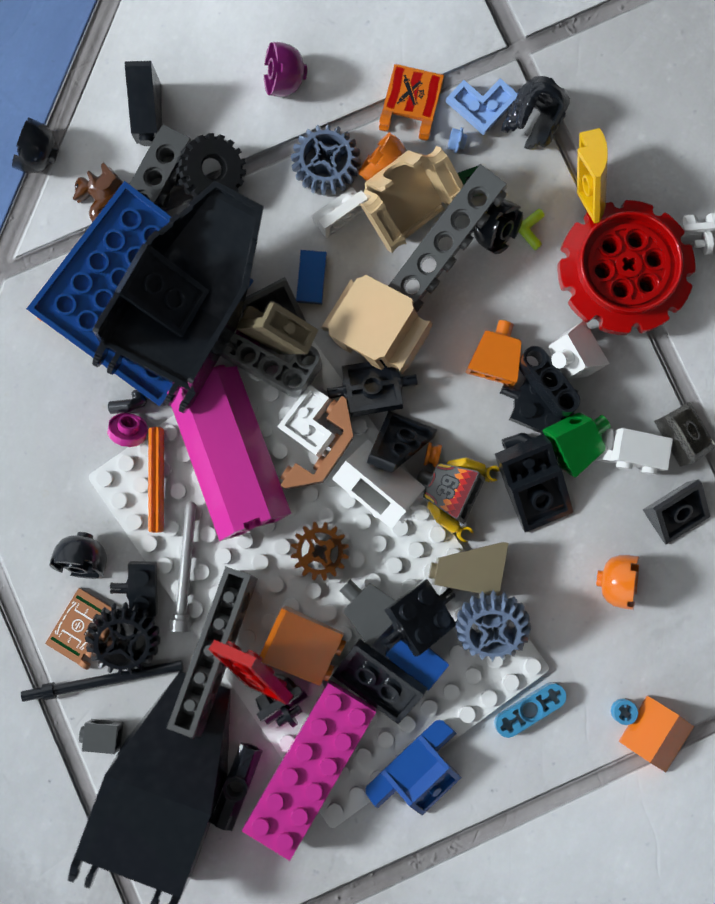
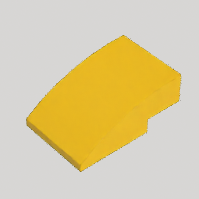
(592, 172)

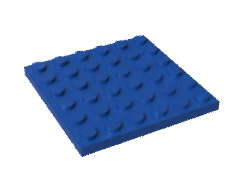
(91, 273)

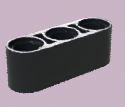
(550, 395)

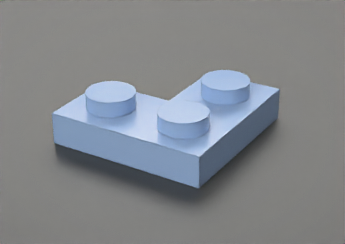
(481, 110)

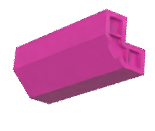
(230, 456)

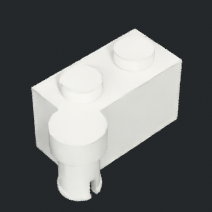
(636, 449)

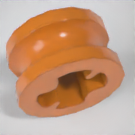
(432, 454)

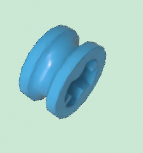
(633, 711)

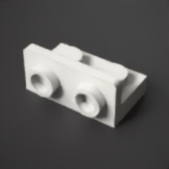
(339, 211)

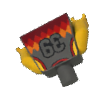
(454, 490)

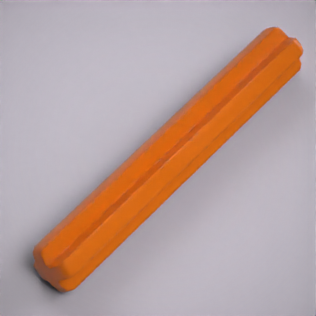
(156, 480)

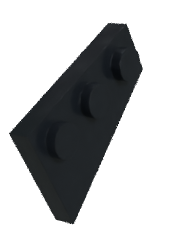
(398, 441)

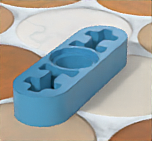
(516, 726)

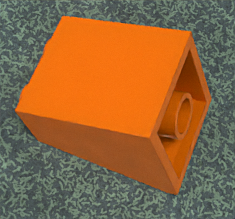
(302, 646)

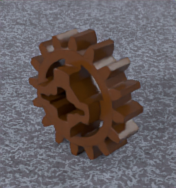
(305, 560)

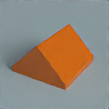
(656, 734)

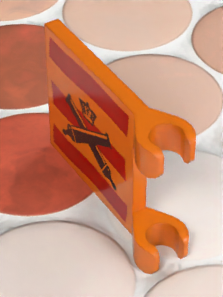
(412, 95)

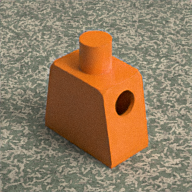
(497, 356)

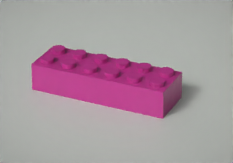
(309, 770)

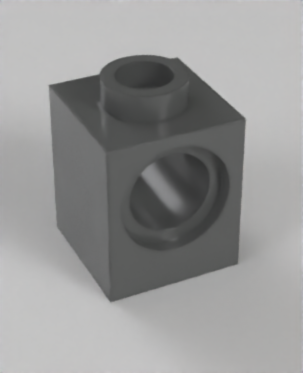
(101, 736)

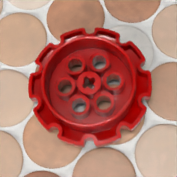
(656, 238)

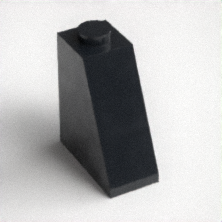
(143, 101)

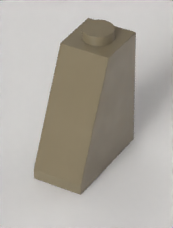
(472, 569)

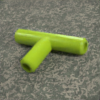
(526, 232)

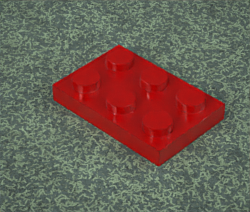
(251, 670)

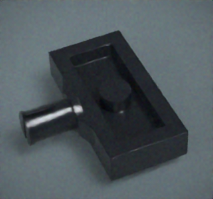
(140, 586)

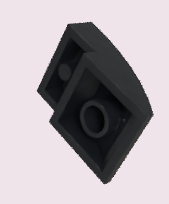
(534, 482)

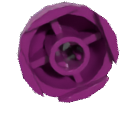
(284, 69)

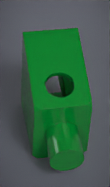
(577, 441)

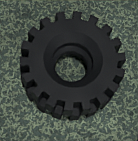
(208, 147)

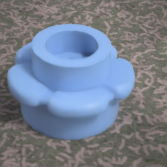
(457, 140)

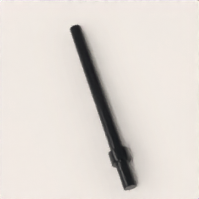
(51, 690)

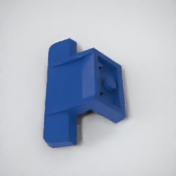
(418, 772)

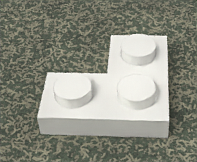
(302, 421)

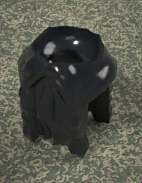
(548, 100)

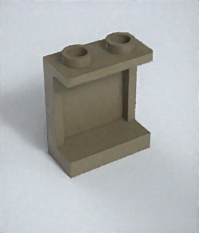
(278, 329)

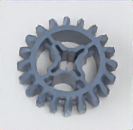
(341, 147)
(491, 616)

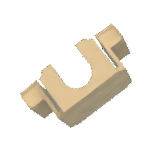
(409, 194)
(377, 324)

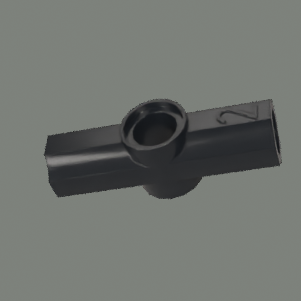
(231, 801)

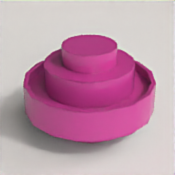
(127, 429)

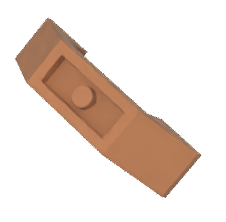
(339, 417)

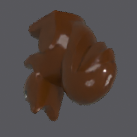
(100, 188)

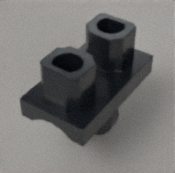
(271, 709)

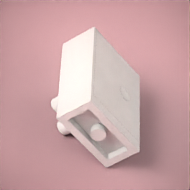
(382, 492)

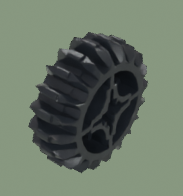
(122, 653)

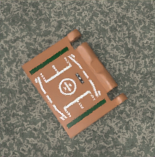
(71, 629)

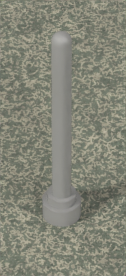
(180, 620)

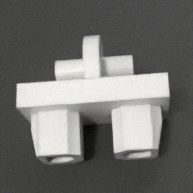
(699, 234)

